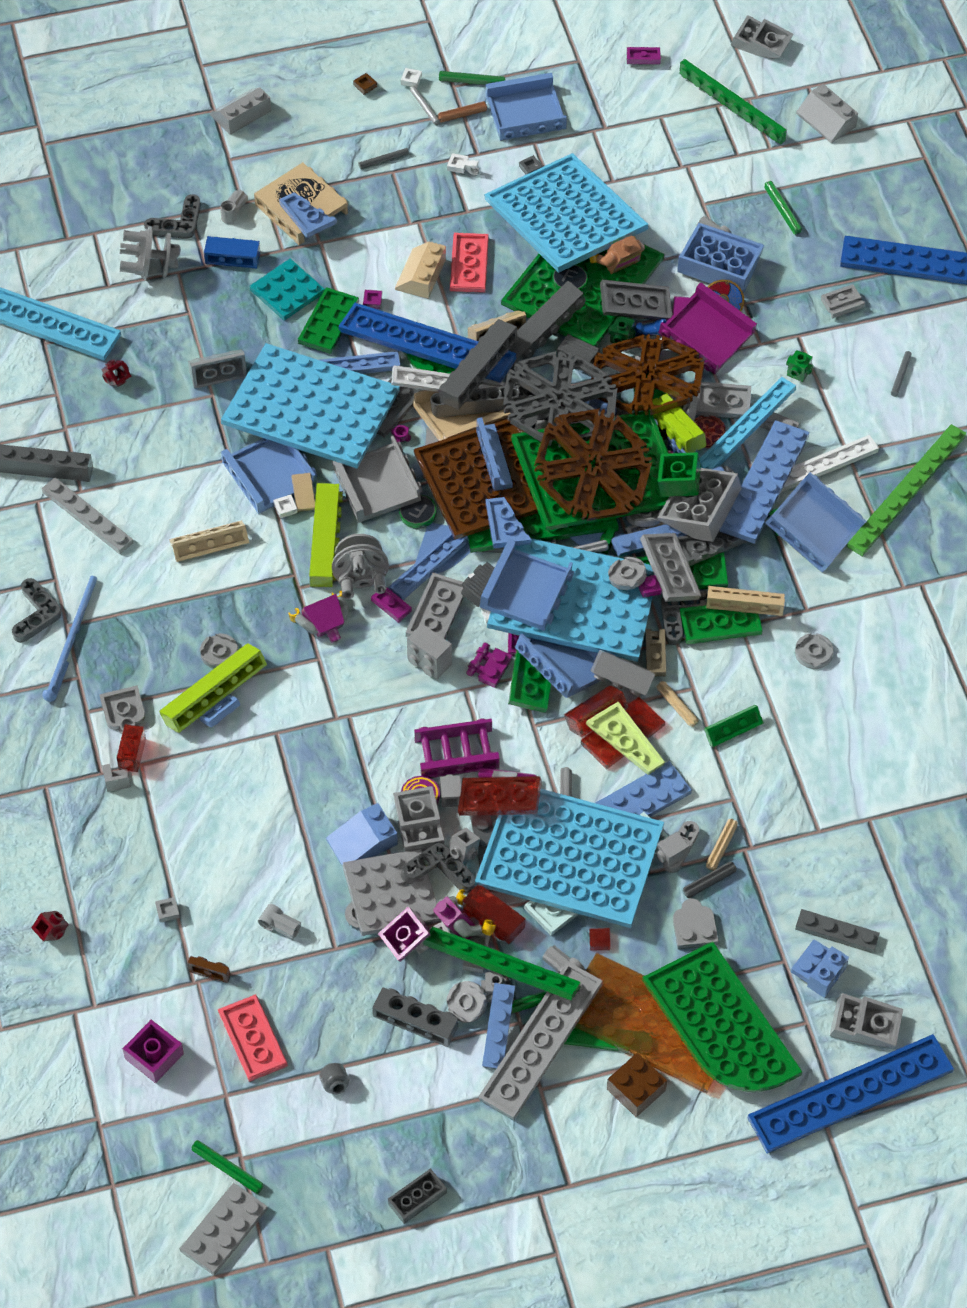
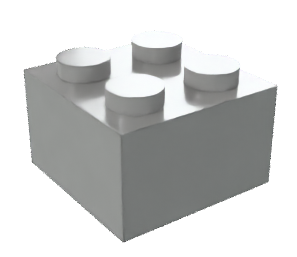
(429, 651)

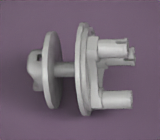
(143, 252)
(360, 564)

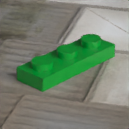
(733, 725)

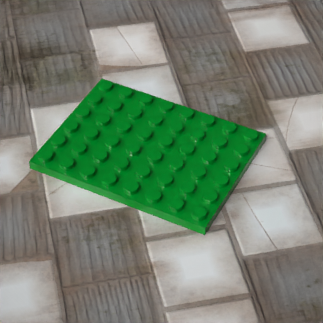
(588, 323)
(551, 512)

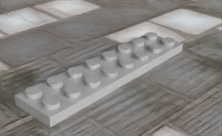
(538, 1045)

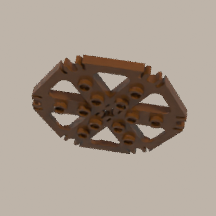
(660, 373)
(588, 480)

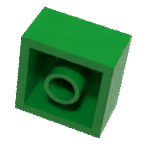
(679, 474)

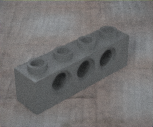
(402, 1018)

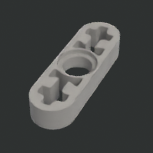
(690, 841)

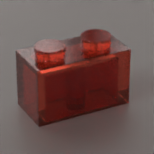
(131, 748)

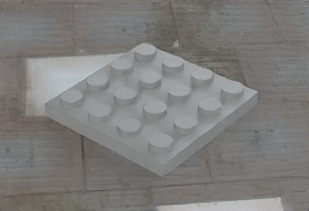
(381, 893)

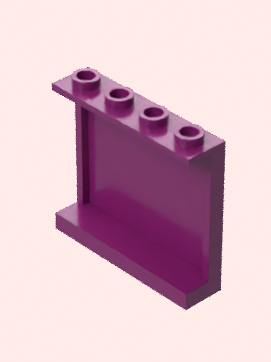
(710, 327)

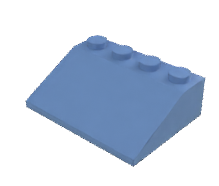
(718, 256)

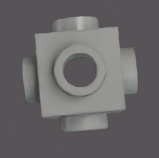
(464, 845)
(488, 984)

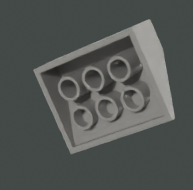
(706, 512)

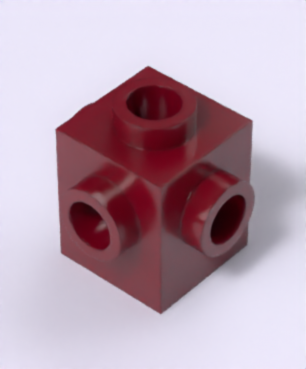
(121, 372)
(50, 926)

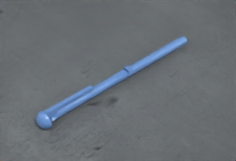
(62, 665)

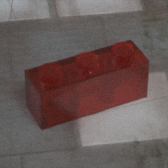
(578, 716)
(486, 906)

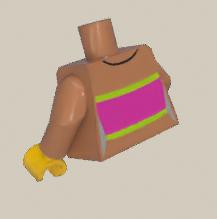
(620, 254)

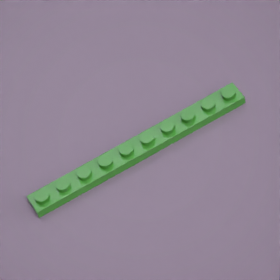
(906, 490)

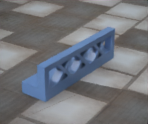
(493, 456)

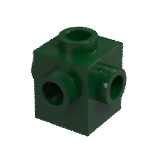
(622, 329)

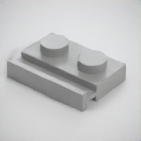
(842, 301)

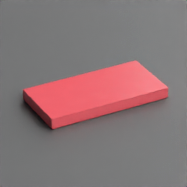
(469, 262)
(252, 1038)

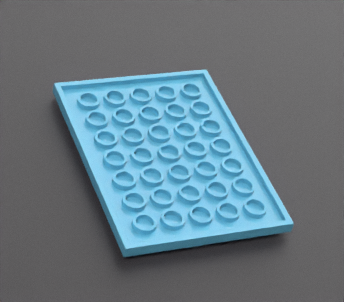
(565, 212)
(310, 405)
(592, 611)
(573, 857)

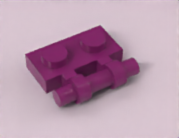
(494, 668)

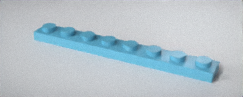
(748, 424)

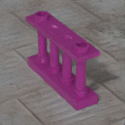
(460, 765)

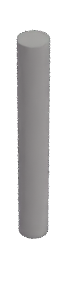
(424, 105)

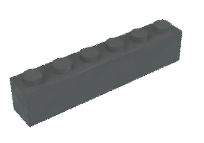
(547, 321)
(478, 364)
(45, 463)

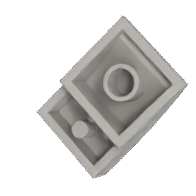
(761, 38)
(418, 818)
(866, 1021)

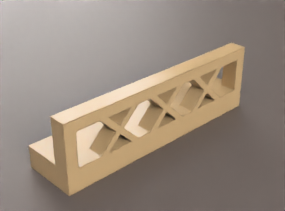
(209, 541)
(745, 601)

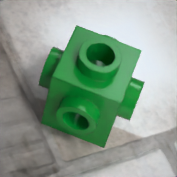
(799, 365)

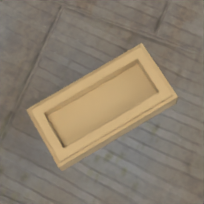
(303, 492)

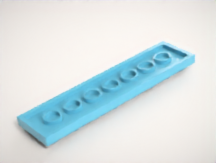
(57, 325)

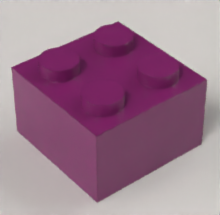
(153, 1051)

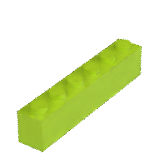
(325, 534)
(213, 688)

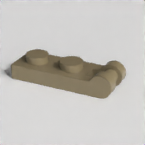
(655, 652)

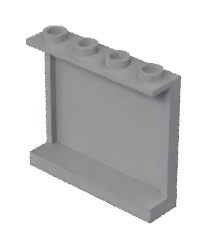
(379, 482)

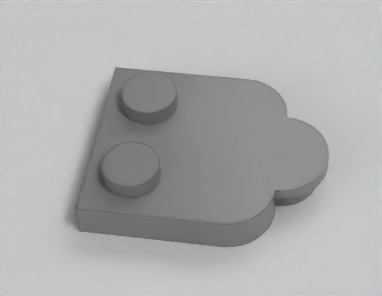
(122, 708)
(694, 925)

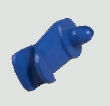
(651, 328)

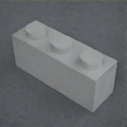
(622, 673)

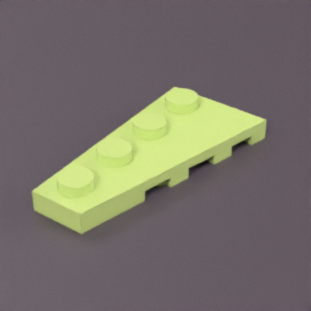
(625, 736)

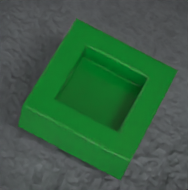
(610, 534)

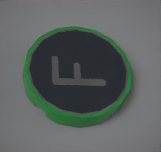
(573, 274)
(418, 513)

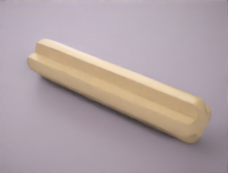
(677, 703)
(721, 844)

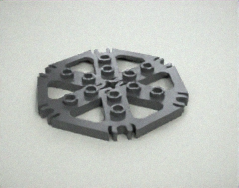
(548, 392)

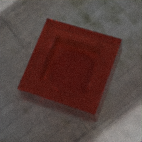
(599, 939)

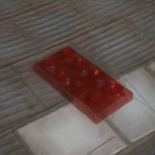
(643, 716)
(499, 795)

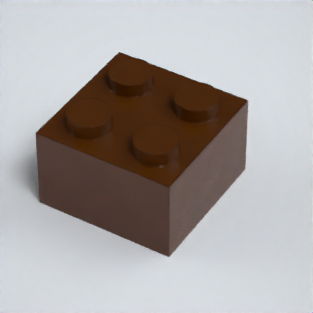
(636, 1084)

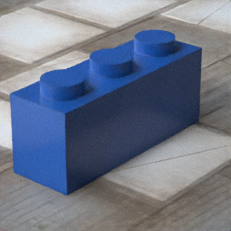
(232, 252)

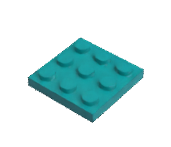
(287, 289)

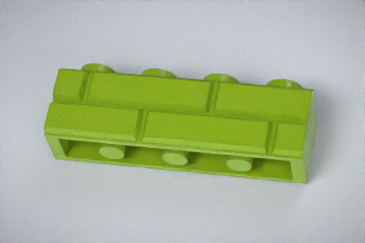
(679, 427)

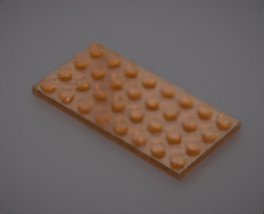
(633, 1022)

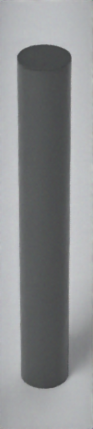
(389, 156)
(901, 373)

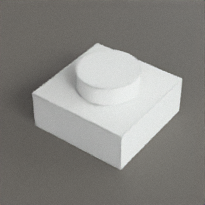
(411, 77)
(285, 506)

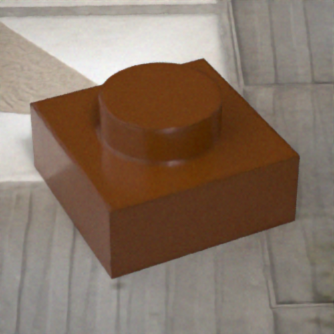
(365, 83)

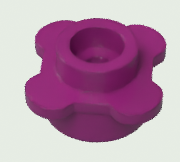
(401, 433)

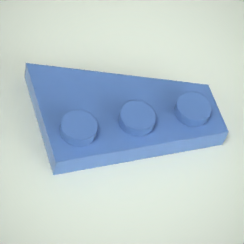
(305, 216)
(504, 524)

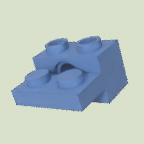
(820, 967)

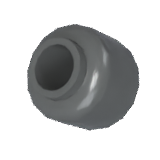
(334, 1078)

